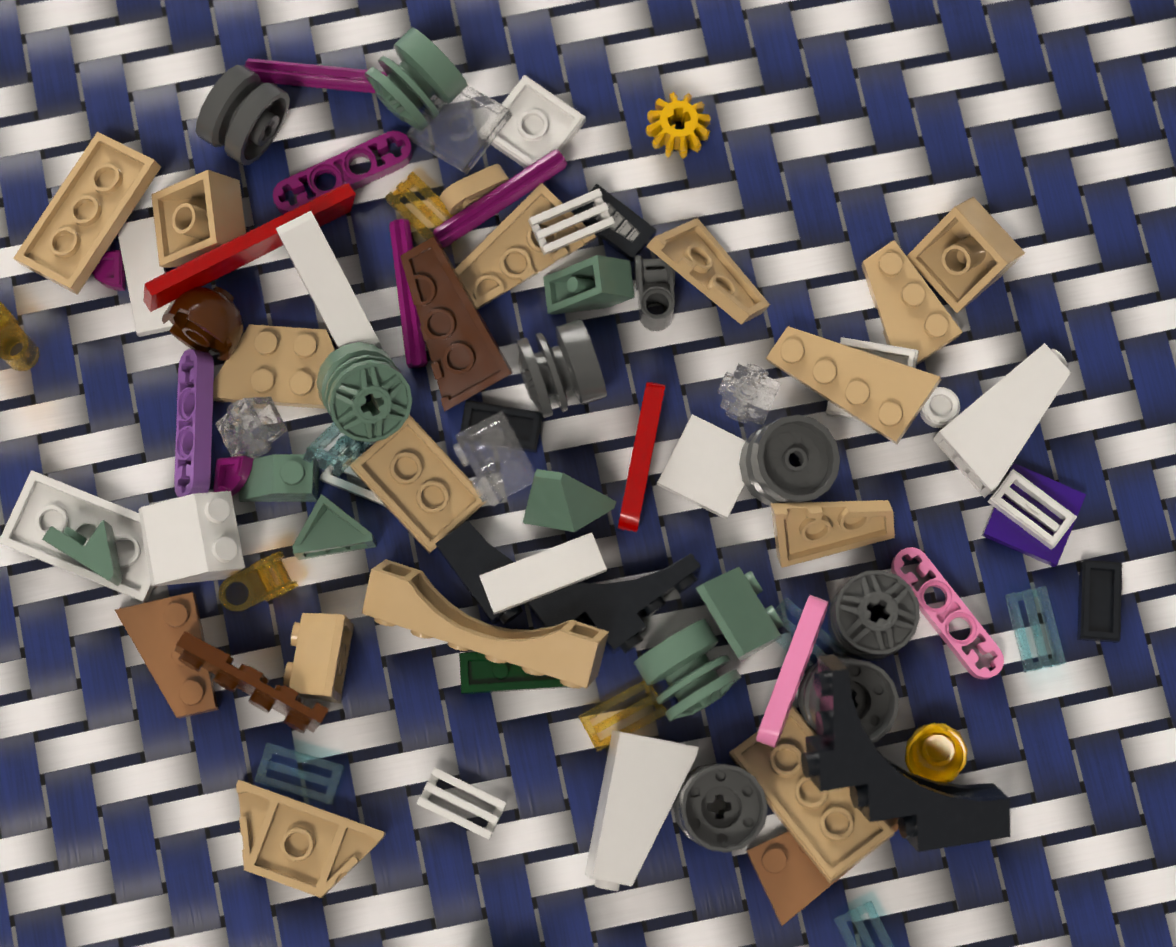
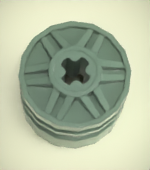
(416, 79)
(350, 376)
(687, 670)

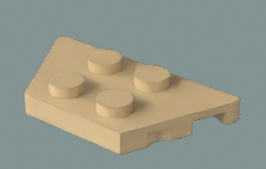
(275, 365)
(299, 841)

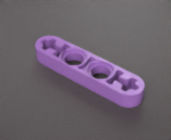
(194, 423)

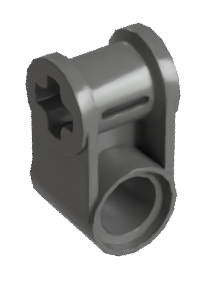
(655, 285)

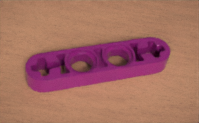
(340, 168)

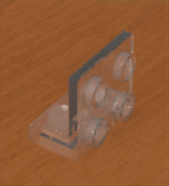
(495, 458)

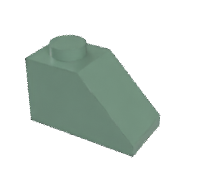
(589, 285)
(281, 480)

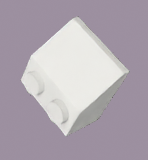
(191, 539)

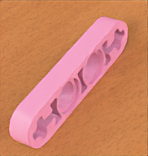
(952, 608)
(792, 671)

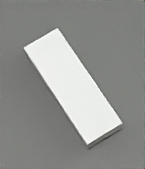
(141, 265)
(543, 573)

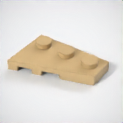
(826, 528)

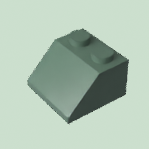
(740, 613)

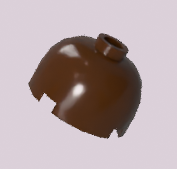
(206, 321)

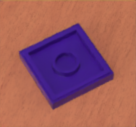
(1008, 533)

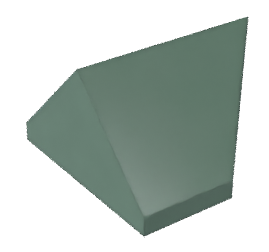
(563, 502)
(330, 532)

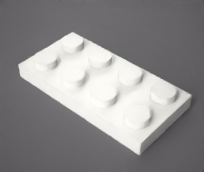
(56, 504)

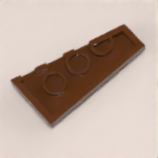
(456, 336)
(282, 699)

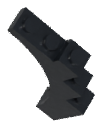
(606, 606)
(927, 811)

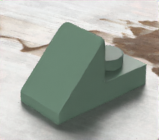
(97, 555)

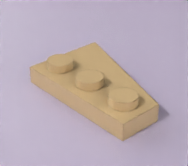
(709, 268)
(906, 304)

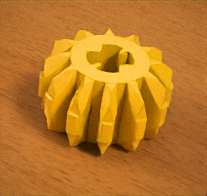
(678, 111)

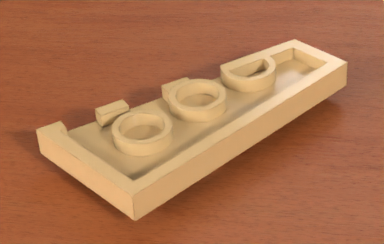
(512, 252)
(860, 383)

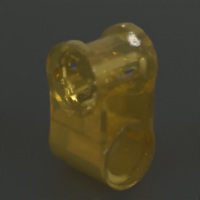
(10, 335)
(259, 582)

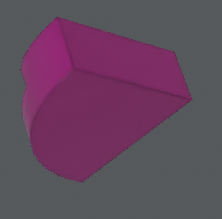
(111, 270)
(232, 473)

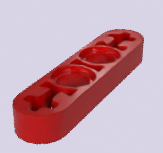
(641, 456)

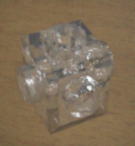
(756, 383)
(251, 427)

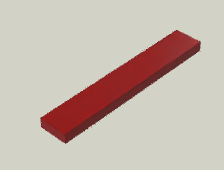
(242, 249)

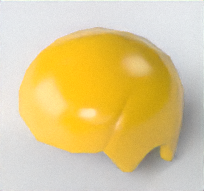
(936, 752)

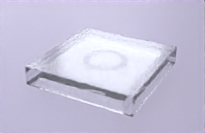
(462, 128)

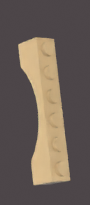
(409, 600)

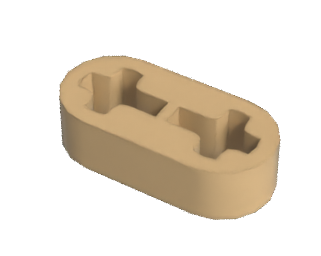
(472, 188)

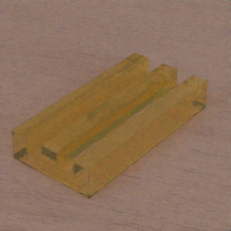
(403, 189)
(592, 731)

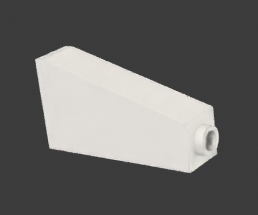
(326, 281)
(999, 423)
(634, 800)

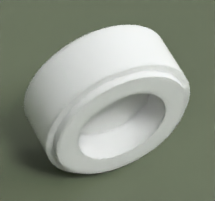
(940, 408)

